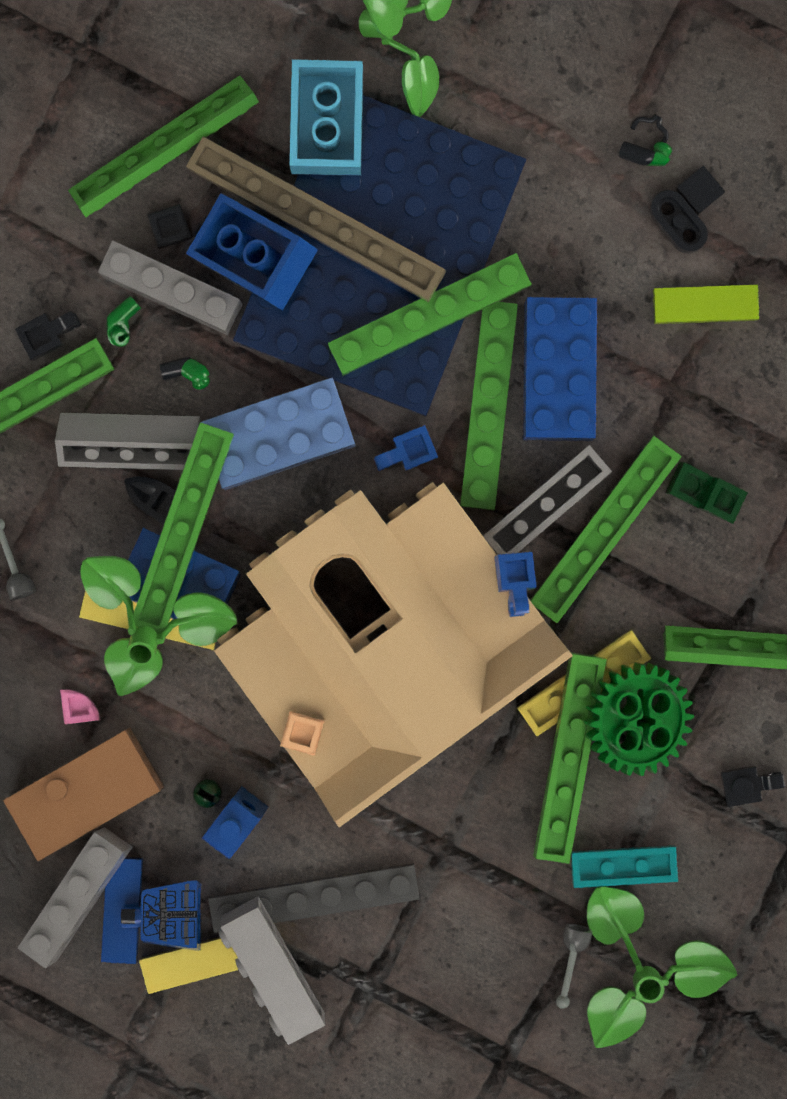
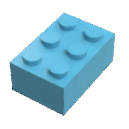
(326, 117)

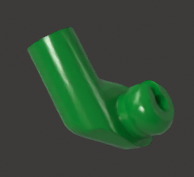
(118, 322)

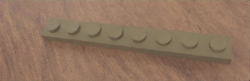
(316, 219)

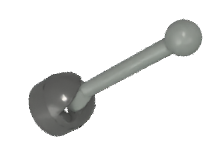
(18, 584)
(576, 940)

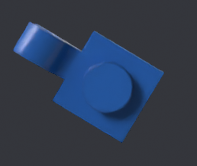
(411, 449)
(517, 575)

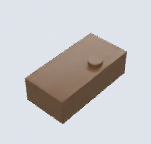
(83, 794)

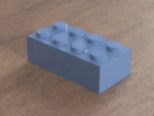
(283, 433)

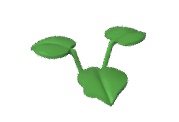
(419, 75)
(136, 659)
(617, 1015)

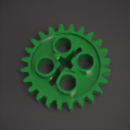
(638, 719)

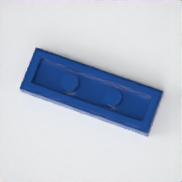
(123, 890)

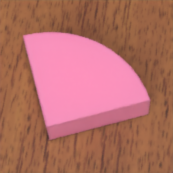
(78, 707)

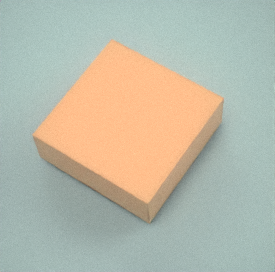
(302, 733)

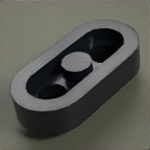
(680, 220)

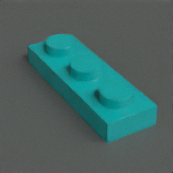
(624, 866)

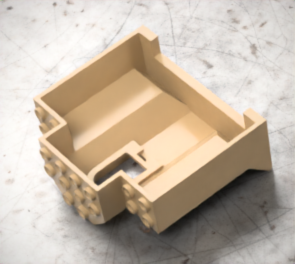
(418, 685)

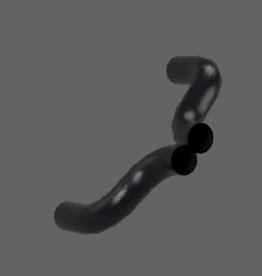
(651, 120)

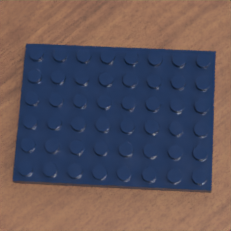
(423, 191)

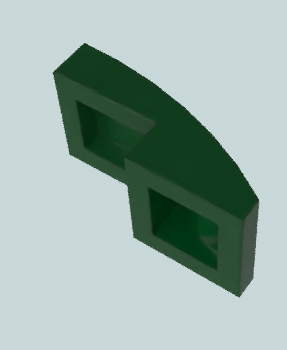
(706, 492)

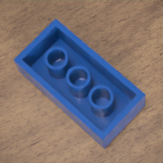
(560, 369)

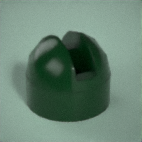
(211, 787)

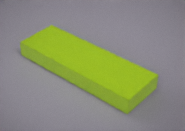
(706, 304)

